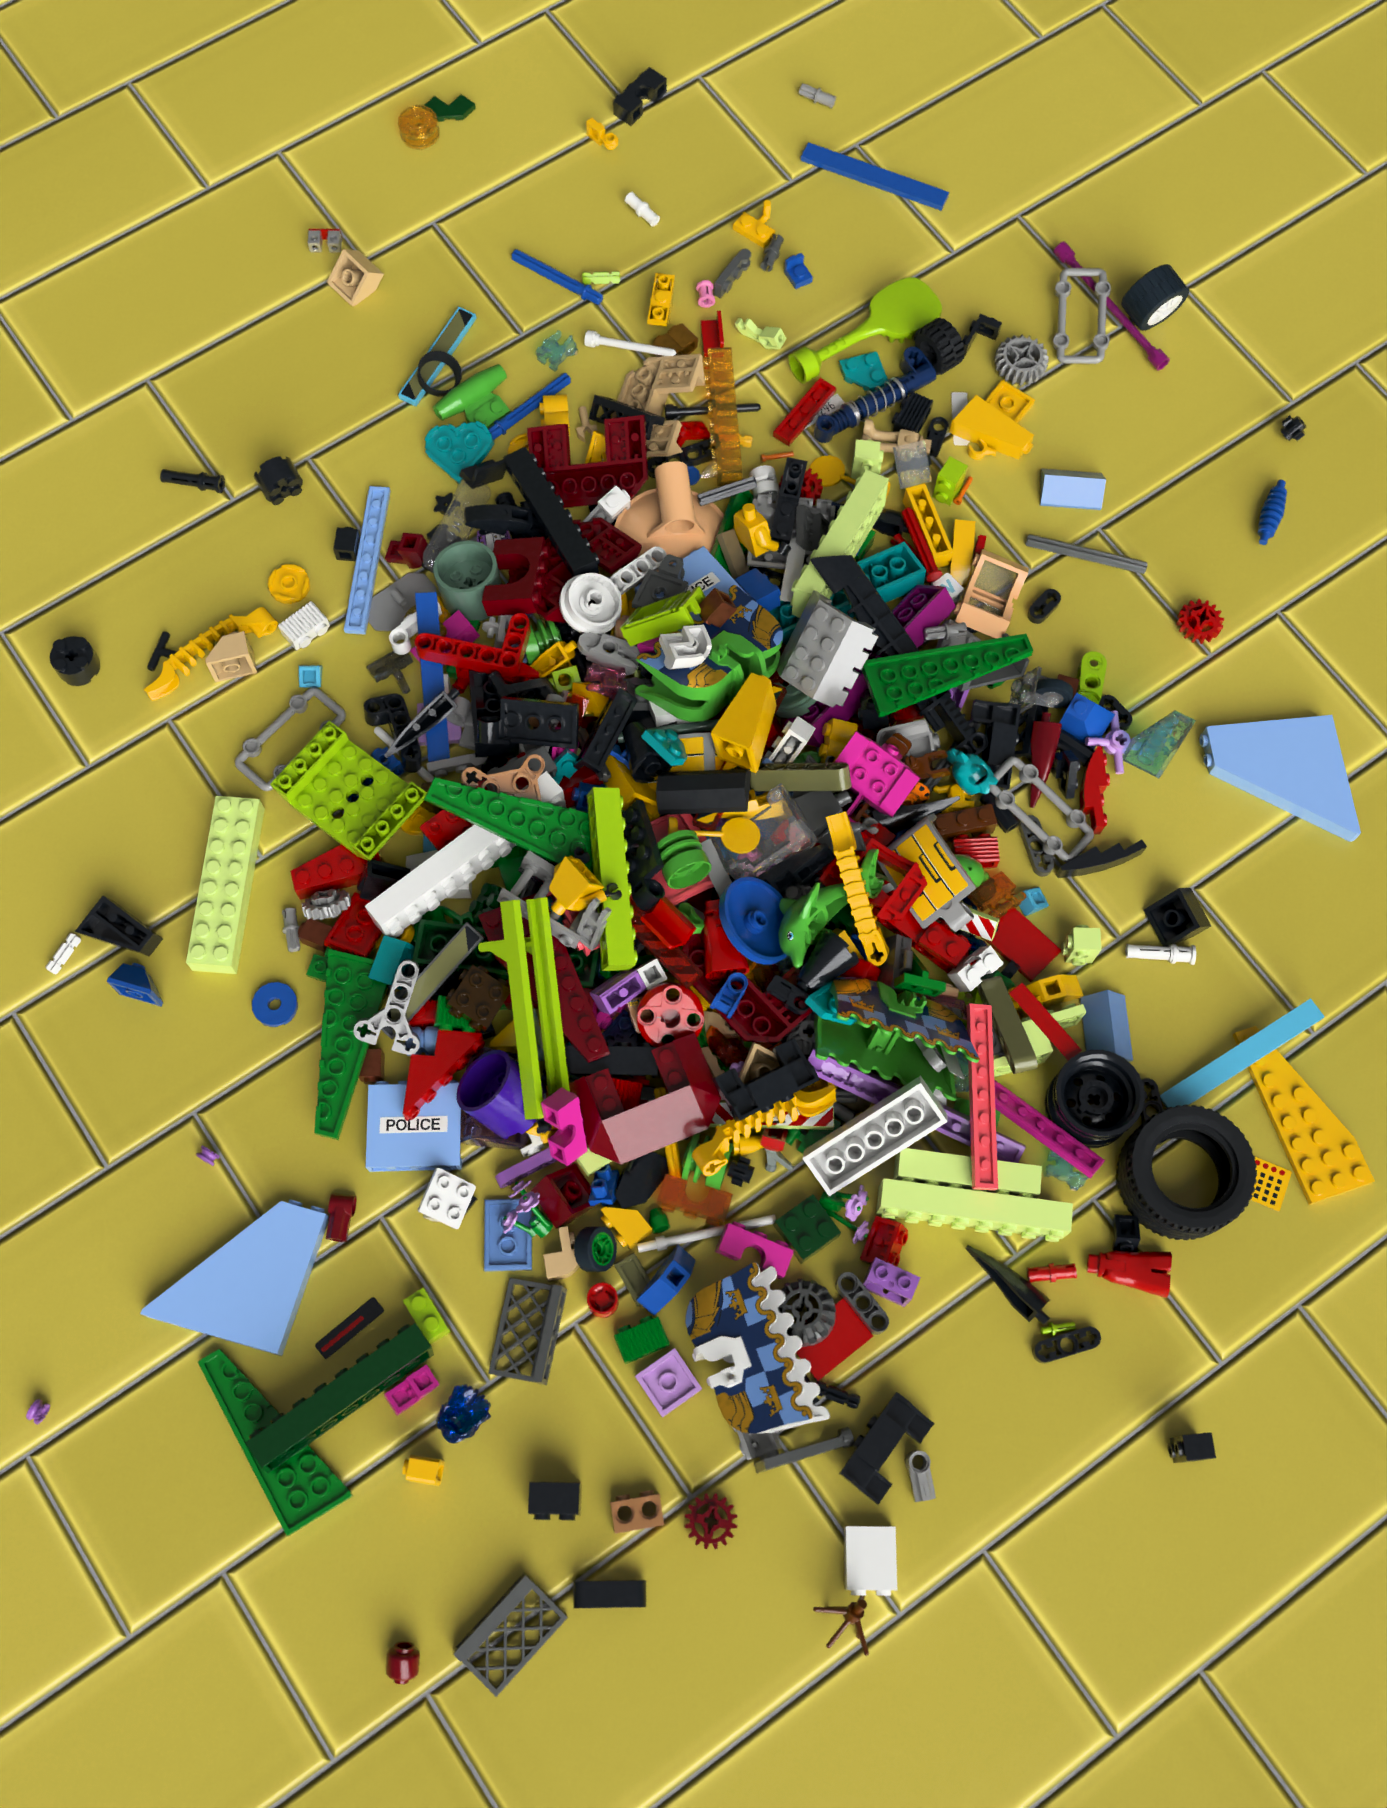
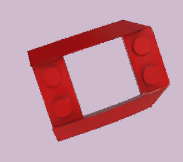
(904, 894)

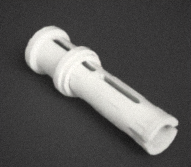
(1172, 953)

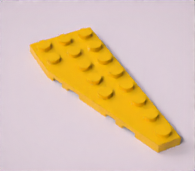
(1313, 1138)

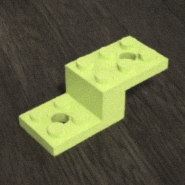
(1067, 1017)

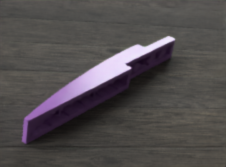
(876, 1089)

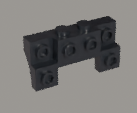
(1001, 732)
(765, 1090)
(878, 1443)

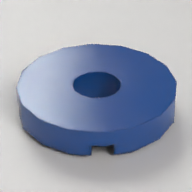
(266, 995)

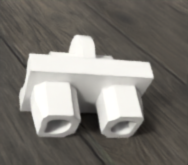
(498, 628)

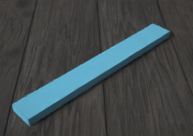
(1243, 1055)

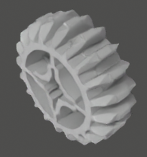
(1021, 360)

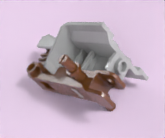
(923, 748)

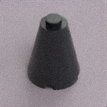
(642, 758)
(826, 962)

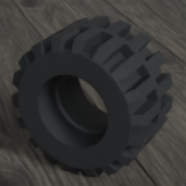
(940, 345)

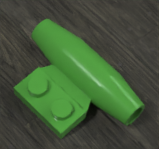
(475, 398)

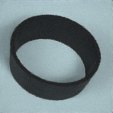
(445, 358)

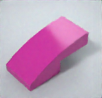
(411, 1390)

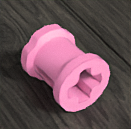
(705, 293)

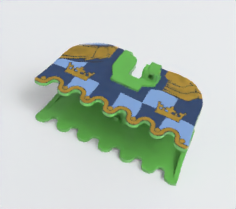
(740, 646)
(891, 1044)

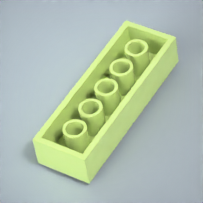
(956, 1172)

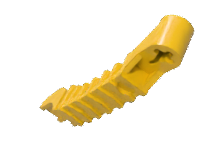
(257, 622)
(865, 921)
(711, 1156)

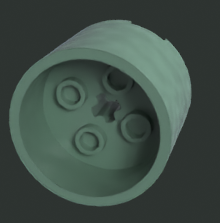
(461, 576)

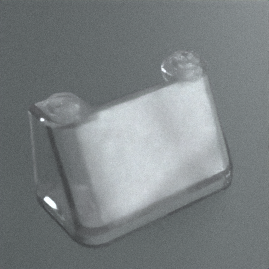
(782, 833)

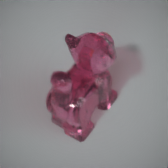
(609, 679)

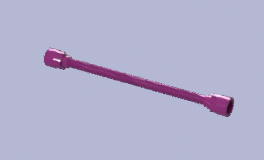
(1155, 356)

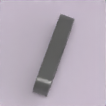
(1046, 859)

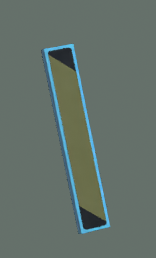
(446, 342)

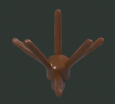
(852, 1614)

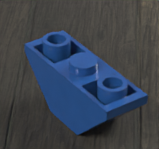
(667, 1280)

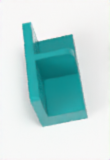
(388, 959)

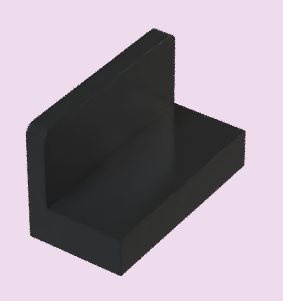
(483, 473)

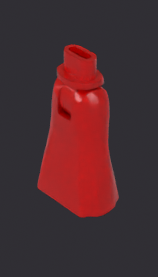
(719, 951)
(1137, 1270)

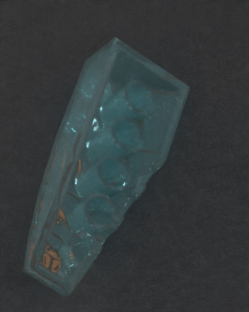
(1158, 744)

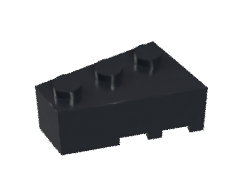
(118, 927)

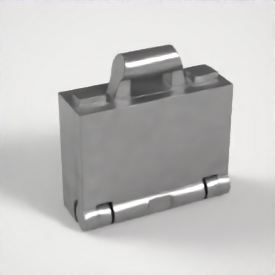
(898, 961)

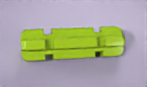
(601, 277)

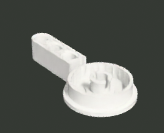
(606, 593)

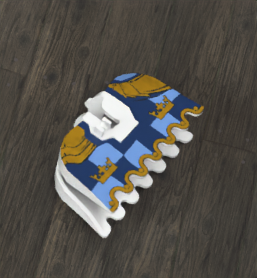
(743, 1325)

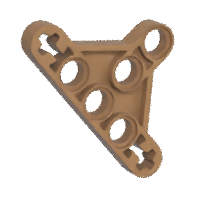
(506, 781)

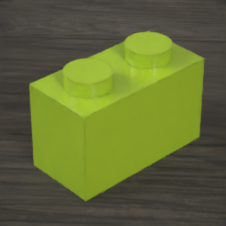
(949, 481)
(426, 1315)

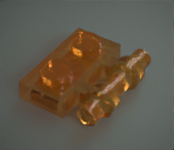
(994, 890)

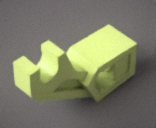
(769, 337)

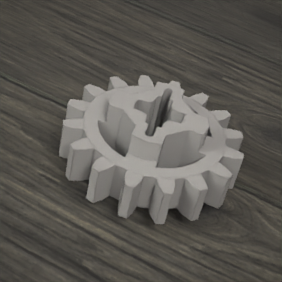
(326, 904)

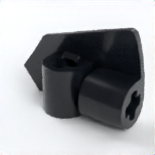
(640, 1179)

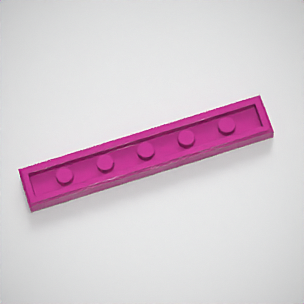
(1046, 1131)

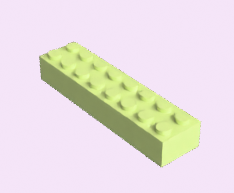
(843, 536)
(225, 885)
(974, 1209)

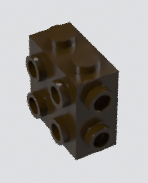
(477, 997)

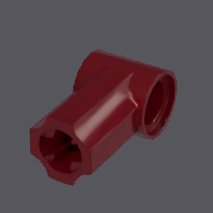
(341, 1210)

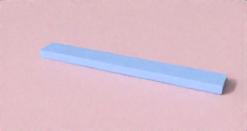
(367, 560)

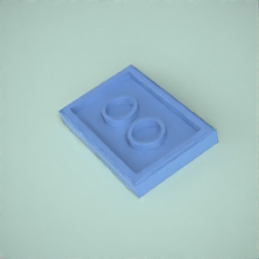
(508, 1250)

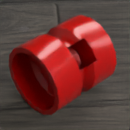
(602, 1300)

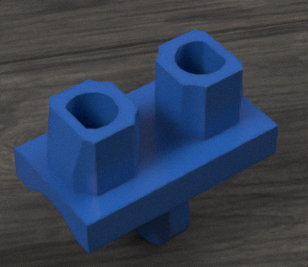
(604, 1186)

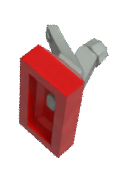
(773, 1142)

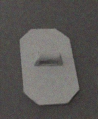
(392, 603)

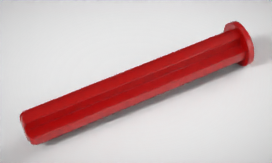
(921, 545)

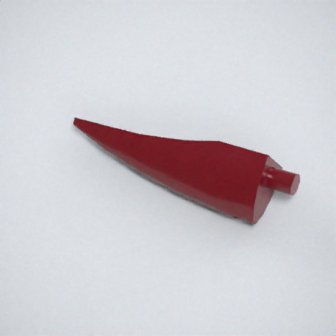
(1043, 747)

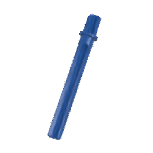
(558, 277)
(501, 426)

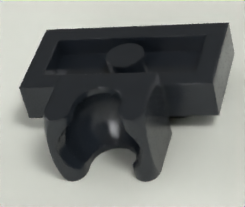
(1066, 769)

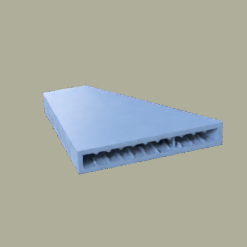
(1287, 765)
(251, 1283)

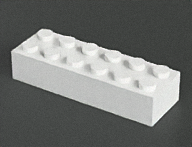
(875, 1136)

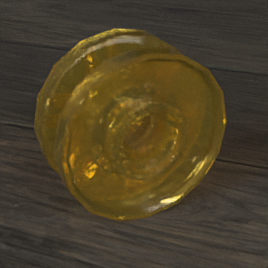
(418, 127)

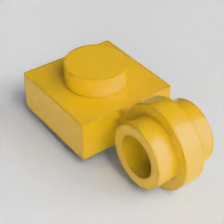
(596, 132)

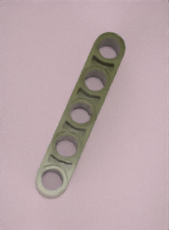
(802, 776)
(1008, 1025)

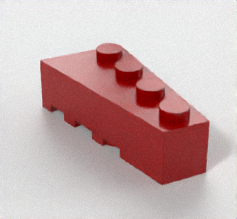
(331, 870)

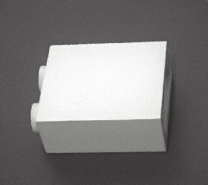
(870, 1559)

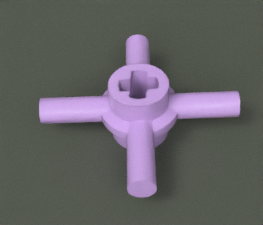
(1114, 743)

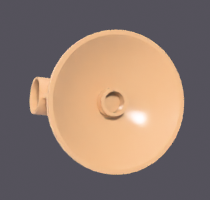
(671, 515)

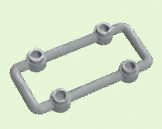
(1101, 340)
(299, 705)
(1074, 818)

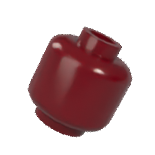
(402, 1662)

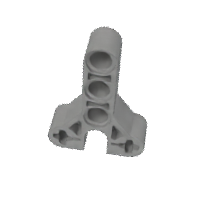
(381, 1019)

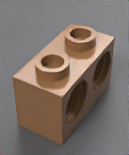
(638, 1519)

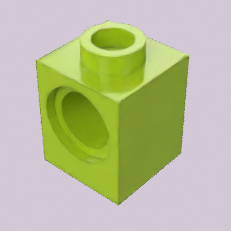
(570, 672)

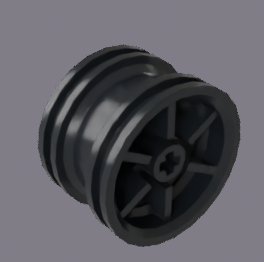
(1118, 1077)

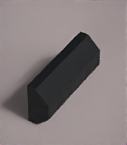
(703, 791)

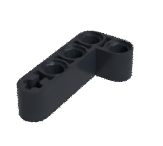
(382, 711)

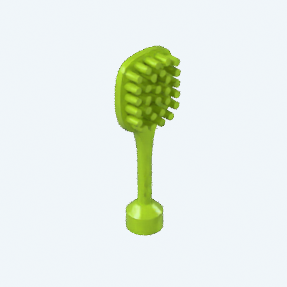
(893, 312)

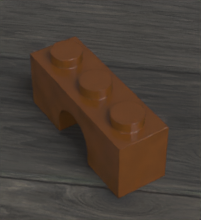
(972, 820)

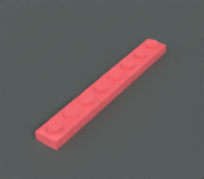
(982, 1099)

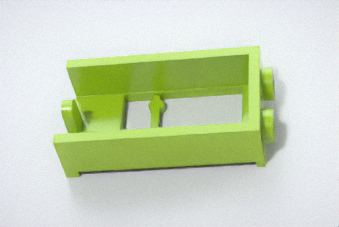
(662, 617)

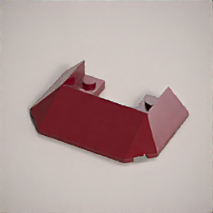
(589, 482)
(608, 542)
(757, 1015)
(655, 1124)

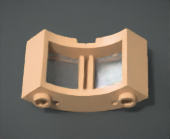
(985, 600)

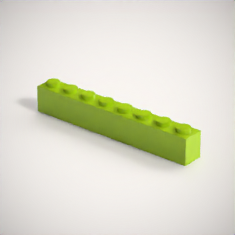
(611, 867)

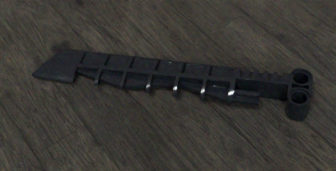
(869, 607)

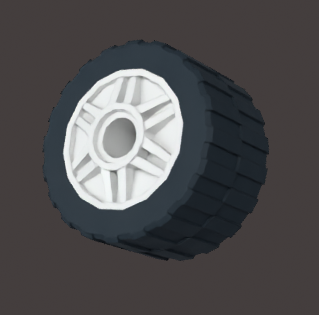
(1155, 297)

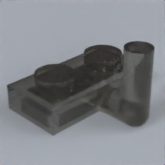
(389, 665)

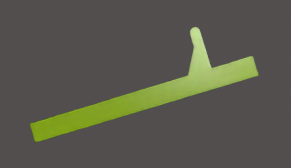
(513, 951)

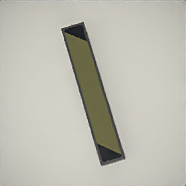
(437, 972)

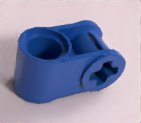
(728, 997)

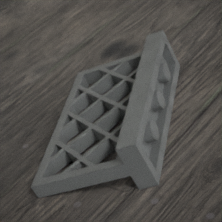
(548, 1333)
(490, 1623)

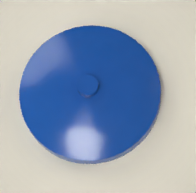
(752, 919)

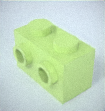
(866, 457)
(1081, 945)

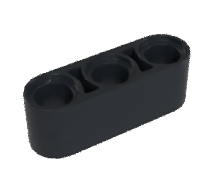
(609, 1594)

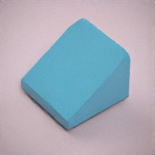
(310, 676)
(1034, 901)

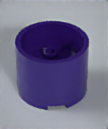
(493, 1094)

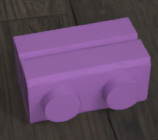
(618, 991)

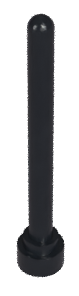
(673, 411)

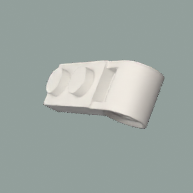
(404, 632)

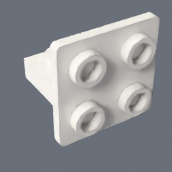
(446, 1198)

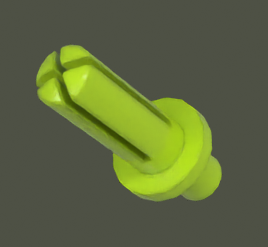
(1052, 1329)

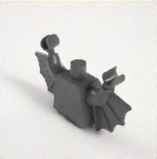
(820, 804)

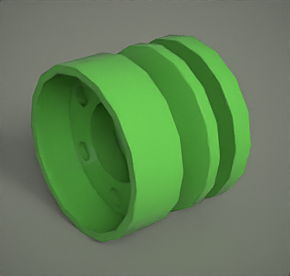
(541, 639)
(683, 859)
(688, 1164)

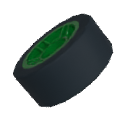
(595, 1249)

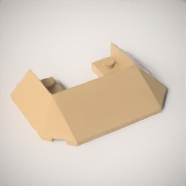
(649, 391)

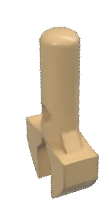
(585, 424)

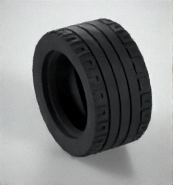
(1223, 1144)

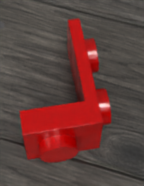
(692, 431)

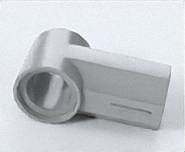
(921, 1478)

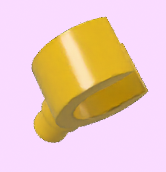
(980, 454)

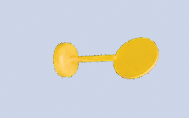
(832, 471)
(737, 834)

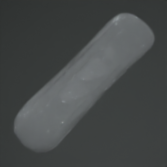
(452, 525)

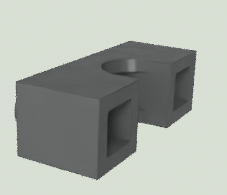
(533, 765)

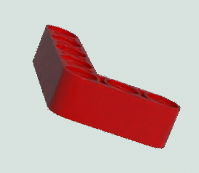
(479, 652)

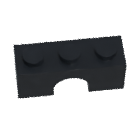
(648, 86)

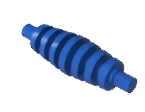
(1272, 512)

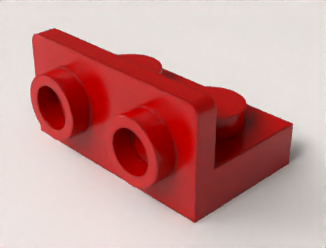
(884, 1241)

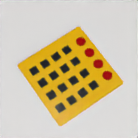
(1270, 1184)

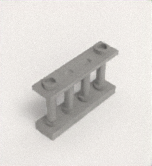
(543, 870)

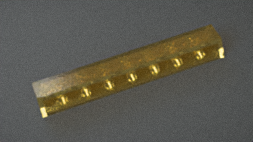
(724, 416)

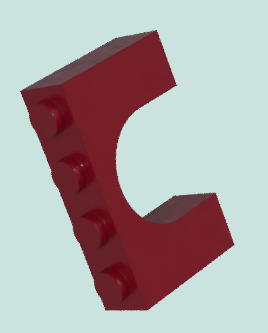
(525, 593)

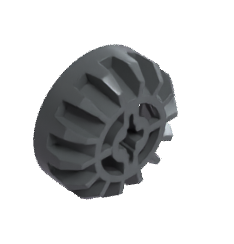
(824, 1322)

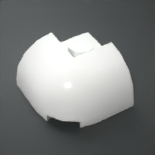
(686, 648)

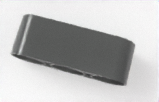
(860, 1291)

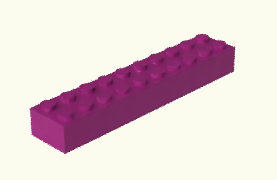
(920, 609)

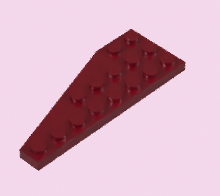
(576, 1013)

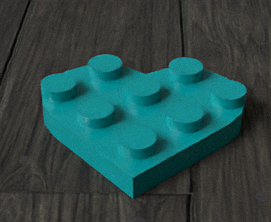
(458, 447)

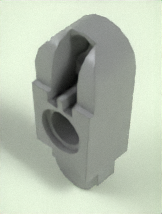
(621, 653)

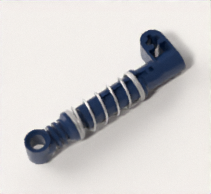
(917, 374)

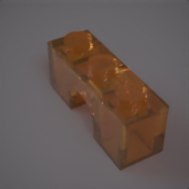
(674, 1197)

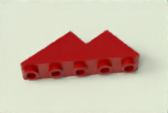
(432, 1072)

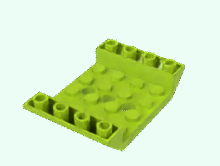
(331, 771)

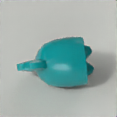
(968, 770)

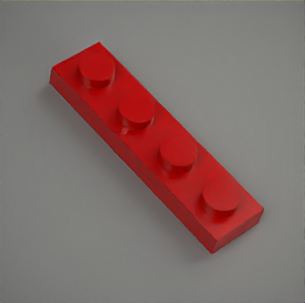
(804, 412)

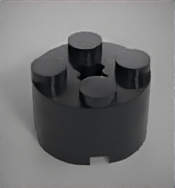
(278, 479)
(74, 660)

